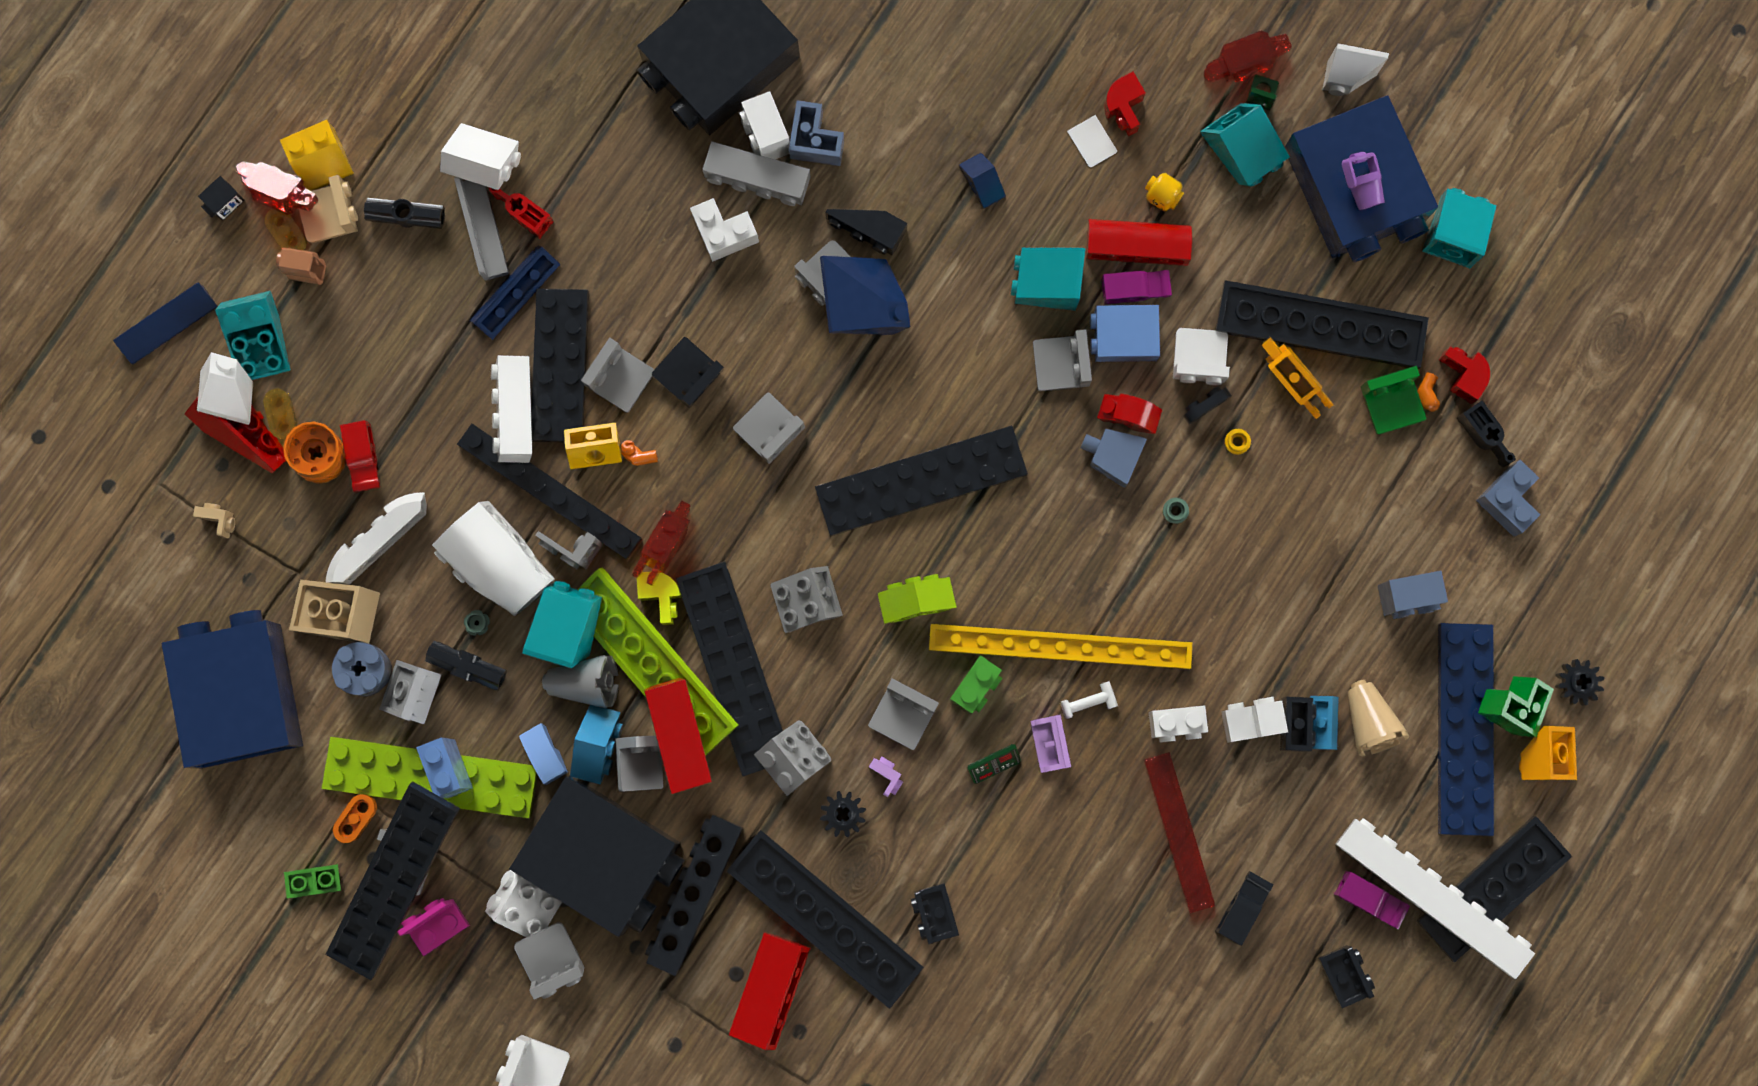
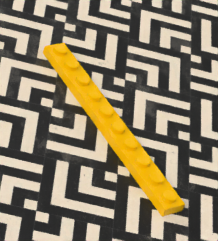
(1060, 646)

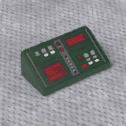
(994, 763)

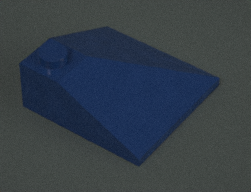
(863, 296)

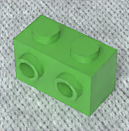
(976, 684)

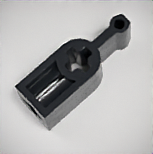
(1480, 422)
(1244, 908)

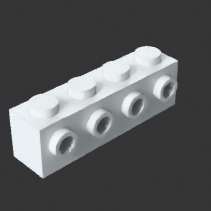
(512, 409)

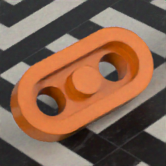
(355, 817)

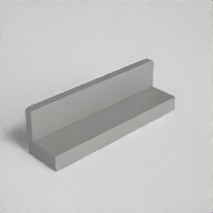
(482, 229)

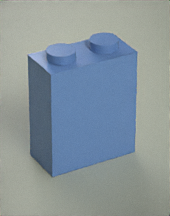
(1125, 333)
(444, 767)

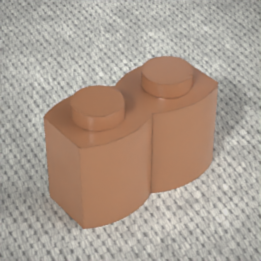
(301, 265)

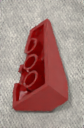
(249, 440)

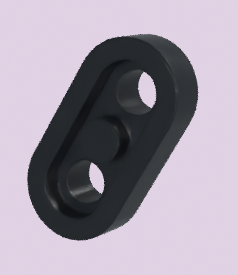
(1215, 398)

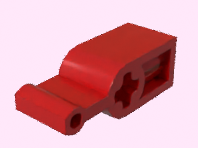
(527, 215)
(360, 455)

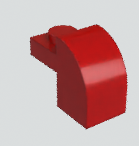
(1119, 100)
(1473, 373)
(1131, 412)

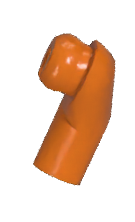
(1426, 393)
(636, 456)

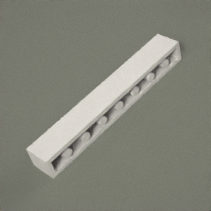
(1435, 899)

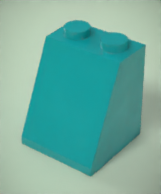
(1246, 143)
(1460, 228)
(1049, 277)
(563, 625)

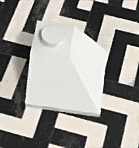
(1351, 68)
(225, 389)

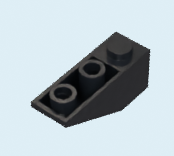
(874, 226)

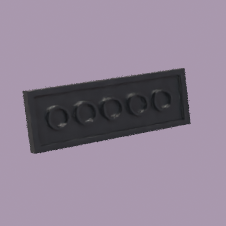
(559, 363)
(1504, 880)

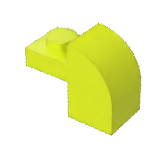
(664, 590)

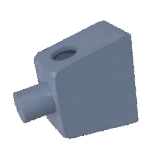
(1114, 454)

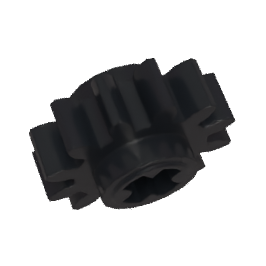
(1582, 692)
(853, 815)

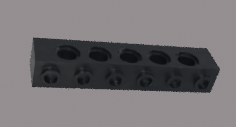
(672, 960)

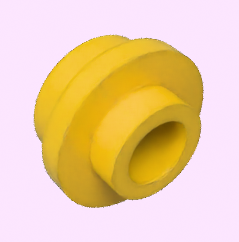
(1243, 436)

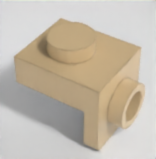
(212, 512)

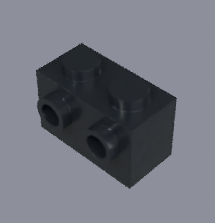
(1299, 719)

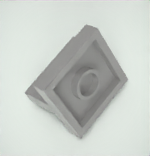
(410, 692)

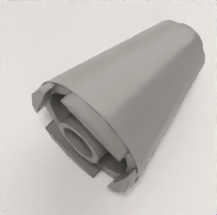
(585, 683)

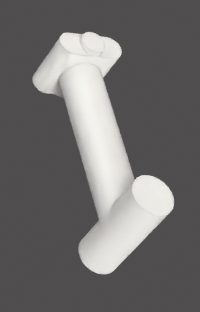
(1107, 695)

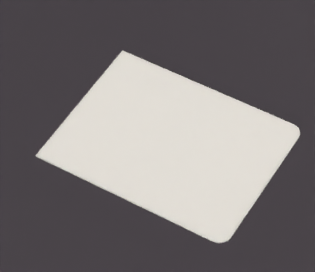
(1092, 141)

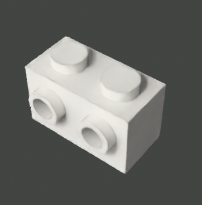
(1178, 721)

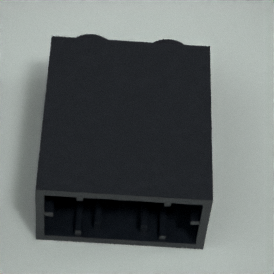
(716, 58)
(598, 858)

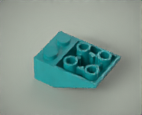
(254, 334)

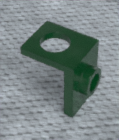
(1262, 97)

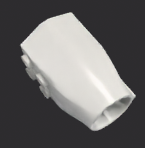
(493, 558)

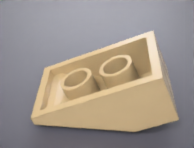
(334, 611)

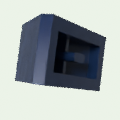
(983, 180)

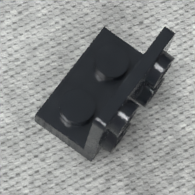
(687, 372)

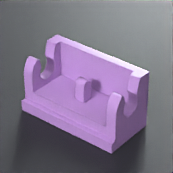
(1050, 743)

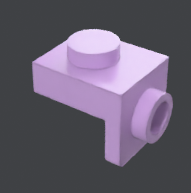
(885, 768)

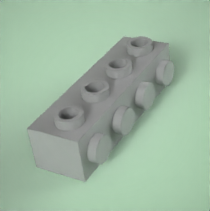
(756, 173)

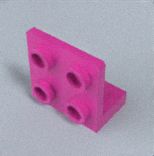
(435, 926)

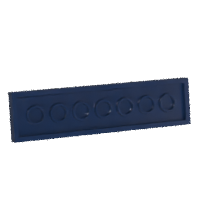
(1463, 733)

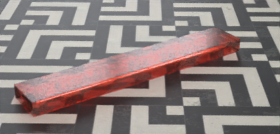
(1179, 832)

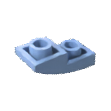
(542, 754)

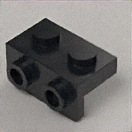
(936, 914)
(1346, 976)

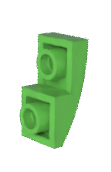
(312, 881)

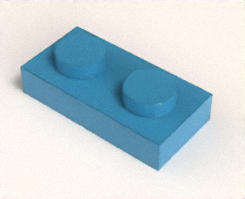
(1326, 722)

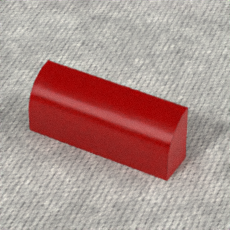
(1139, 242)
(677, 735)
(769, 991)

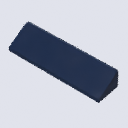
(515, 292)
(165, 323)

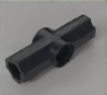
(389, 210)
(465, 665)

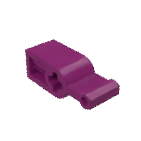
(1135, 286)
(1371, 899)

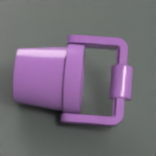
(1366, 188)

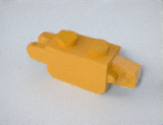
(1295, 376)

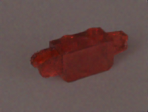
(1247, 56)
(276, 188)
(663, 542)

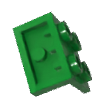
(1393, 400)

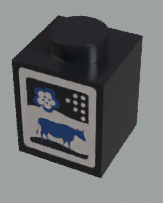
(220, 199)

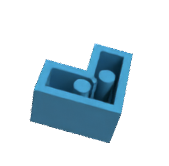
(595, 744)

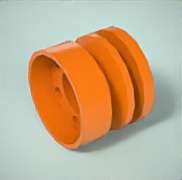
(310, 439)

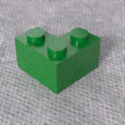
(1518, 708)

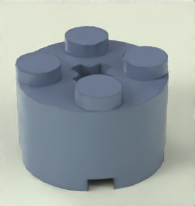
(356, 655)

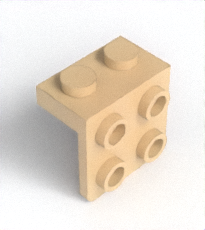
(332, 214)

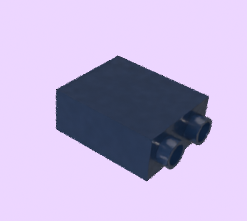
(1317, 162)
(231, 691)

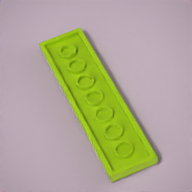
(649, 658)
(389, 770)

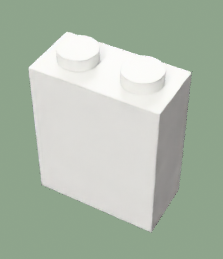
(480, 156)

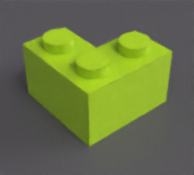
(916, 598)

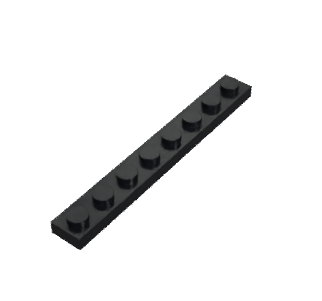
(553, 494)

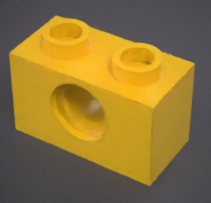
(592, 446)

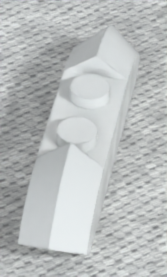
(385, 531)

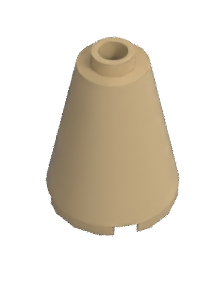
(1373, 720)

